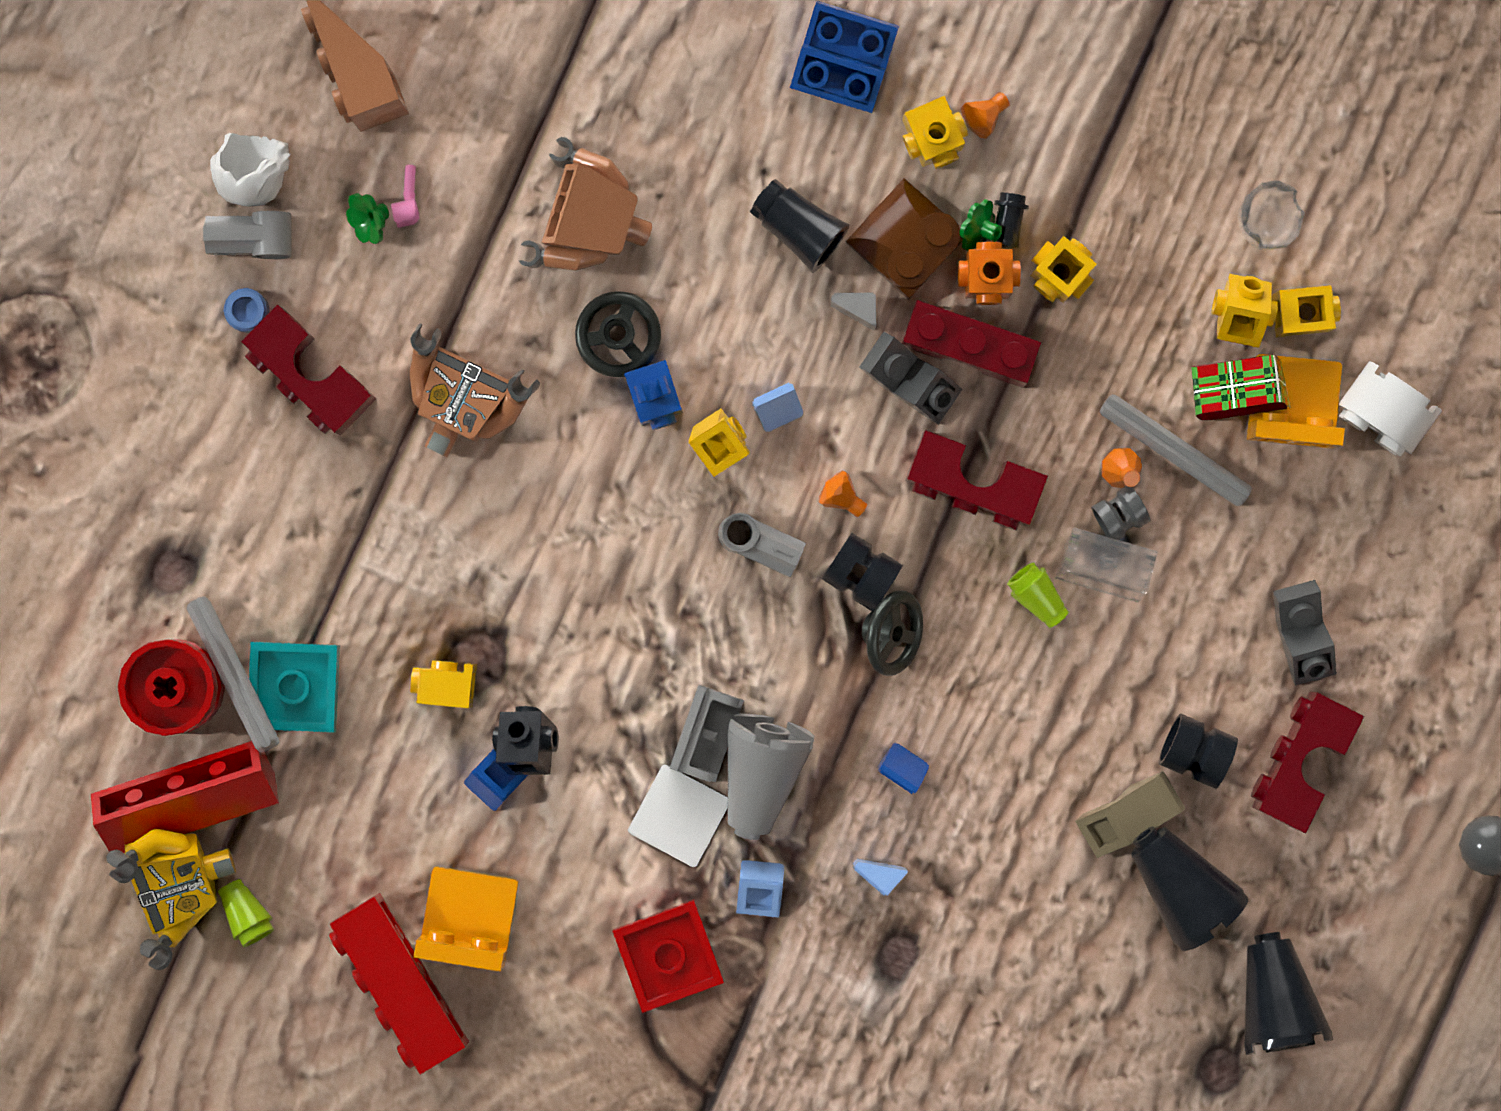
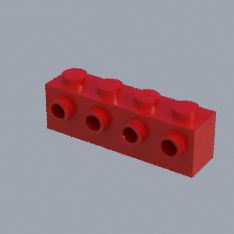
(186, 796)
(399, 984)

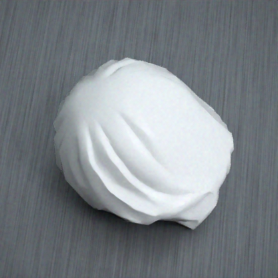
(249, 169)

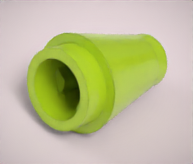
(1037, 594)
(245, 914)

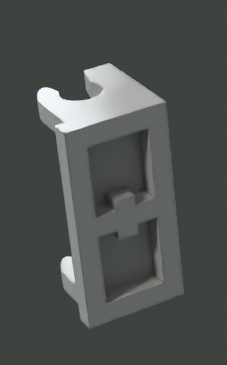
(705, 734)

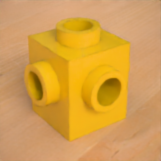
(937, 118)
(1074, 258)
(1244, 310)

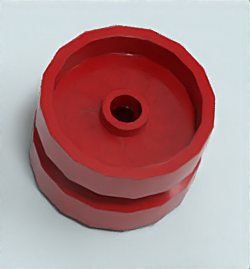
(145, 687)

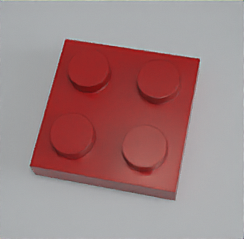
(668, 956)

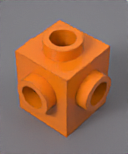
(977, 285)

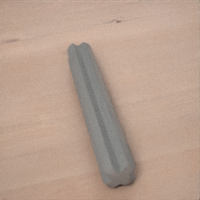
(1175, 450)
(233, 674)

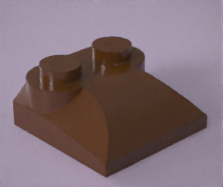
(906, 238)

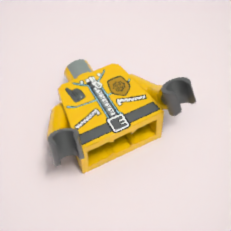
(172, 885)

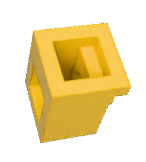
(1324, 307)
(719, 441)
(444, 684)

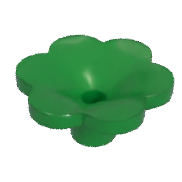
(367, 217)
(979, 225)

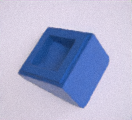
(903, 768)
(491, 782)

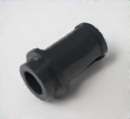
(1010, 217)

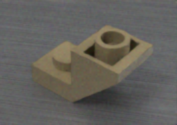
(1135, 810)

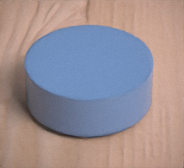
(245, 309)

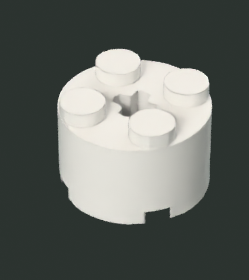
(1389, 409)

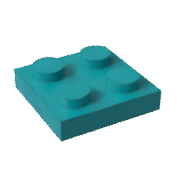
(296, 684)

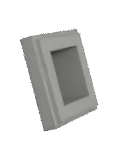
(857, 306)

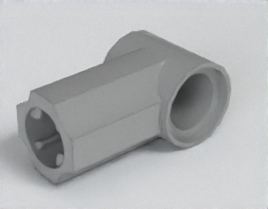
(260, 235)
(765, 544)

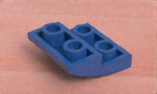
(844, 56)

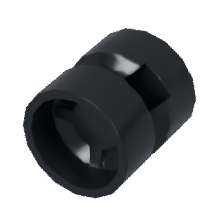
(876, 579)
(1201, 752)

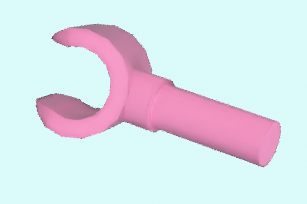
(406, 212)

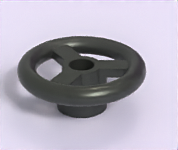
(629, 303)
(884, 631)

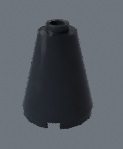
(1186, 888)
(1279, 998)

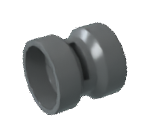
(1125, 507)

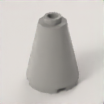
(762, 770)

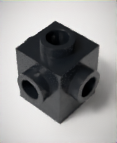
(525, 741)

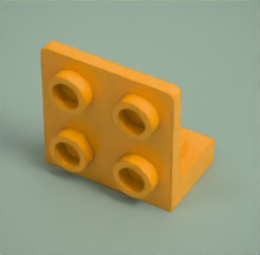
(1314, 402)
(467, 919)

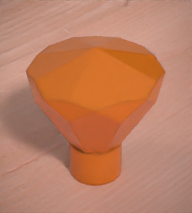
(983, 115)
(1122, 468)
(840, 494)

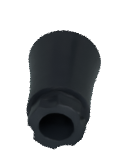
(799, 224)

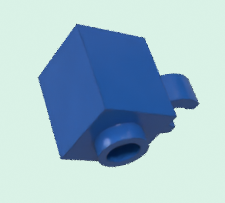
(654, 395)

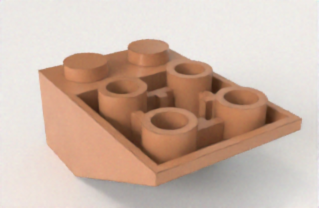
(365, 81)

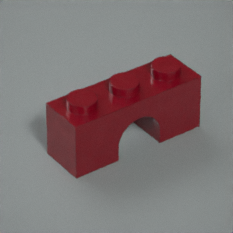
(971, 342)
(278, 347)
(938, 471)
(1284, 791)

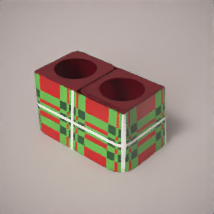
(1239, 387)

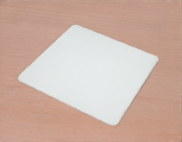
(679, 815)

